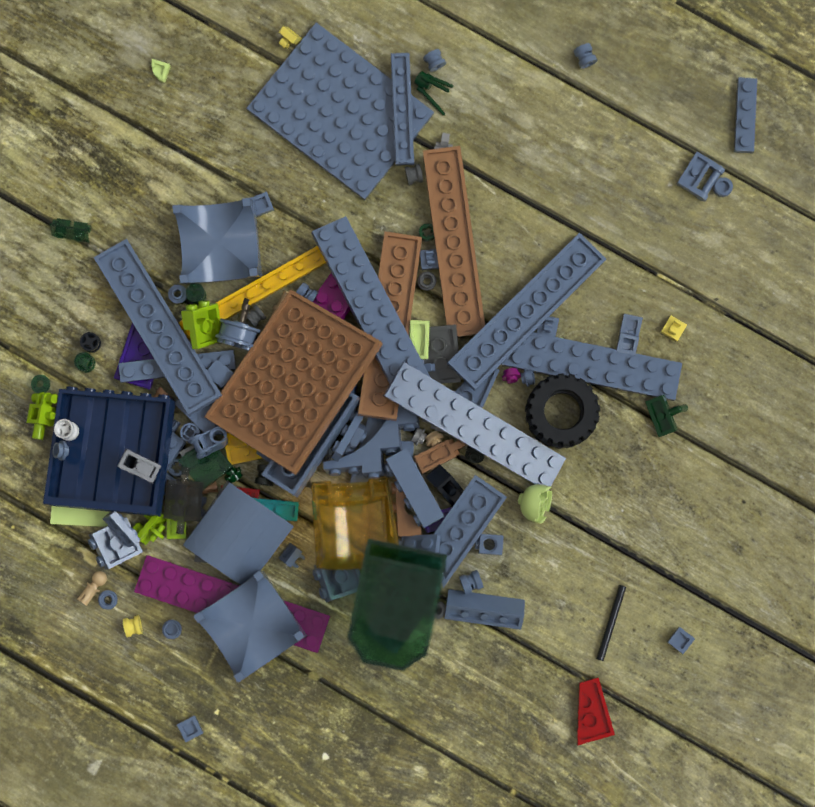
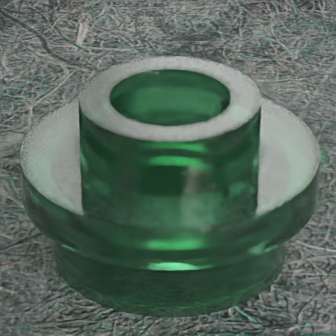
(46, 384)

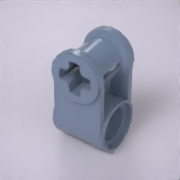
(208, 443)

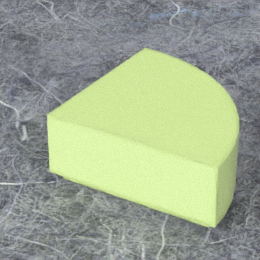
(160, 70)

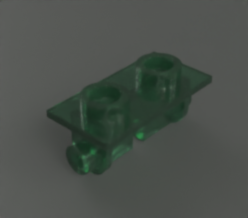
(62, 229)

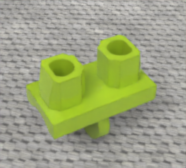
(151, 529)

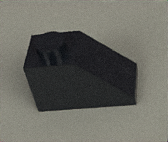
(445, 484)

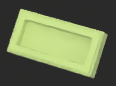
(420, 337)

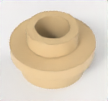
(434, 438)

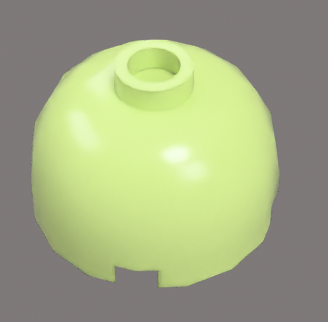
(535, 502)

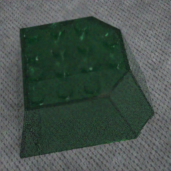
(396, 604)

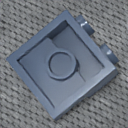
(111, 548)
(336, 583)

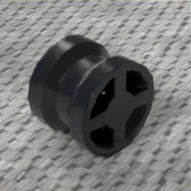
(88, 339)

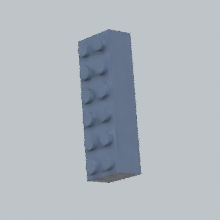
(296, 483)

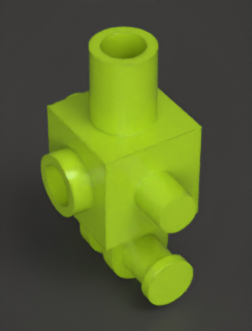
(42, 413)

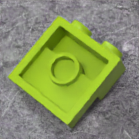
(202, 322)

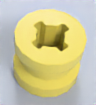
(132, 626)

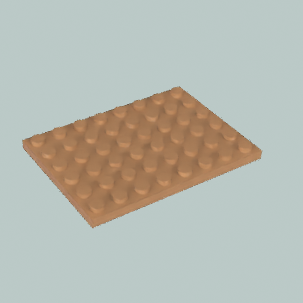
(293, 381)

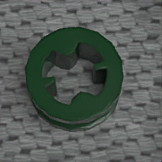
(421, 234)

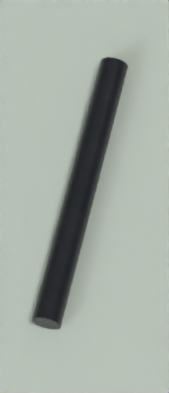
(611, 623)

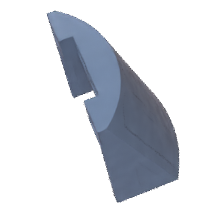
(237, 534)

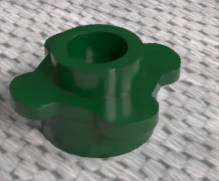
(233, 475)

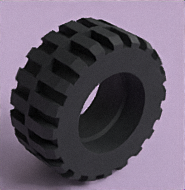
(562, 385)

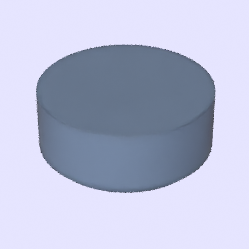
(723, 187)

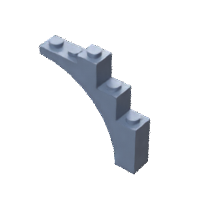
(370, 456)

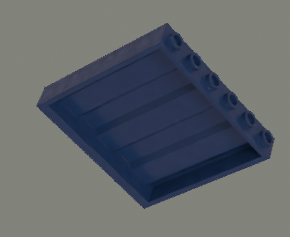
(106, 428)

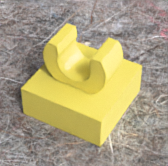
(289, 37)
(673, 328)

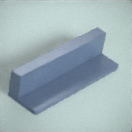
(485, 609)

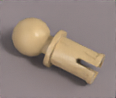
(98, 579)

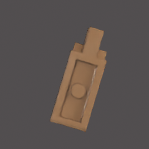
(438, 455)

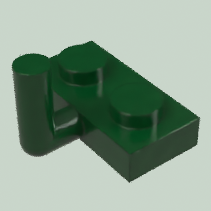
(663, 415)

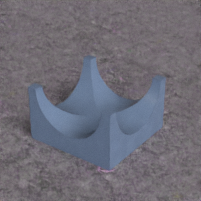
(218, 242)
(251, 625)

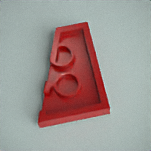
(593, 713)

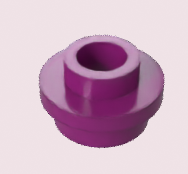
(511, 375)

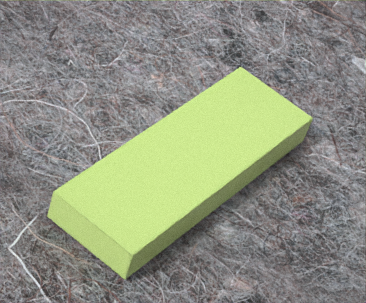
(77, 517)

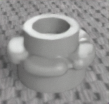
(418, 436)

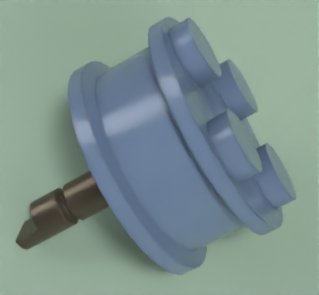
(238, 332)

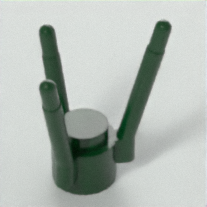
(425, 81)

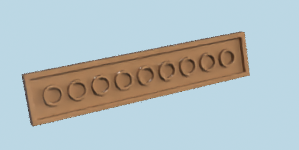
(454, 239)
(398, 278)

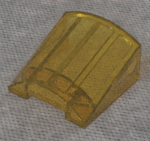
(346, 519)

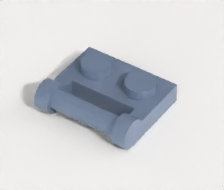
(694, 173)

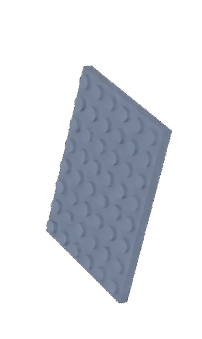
(335, 110)

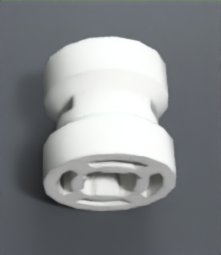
(65, 426)

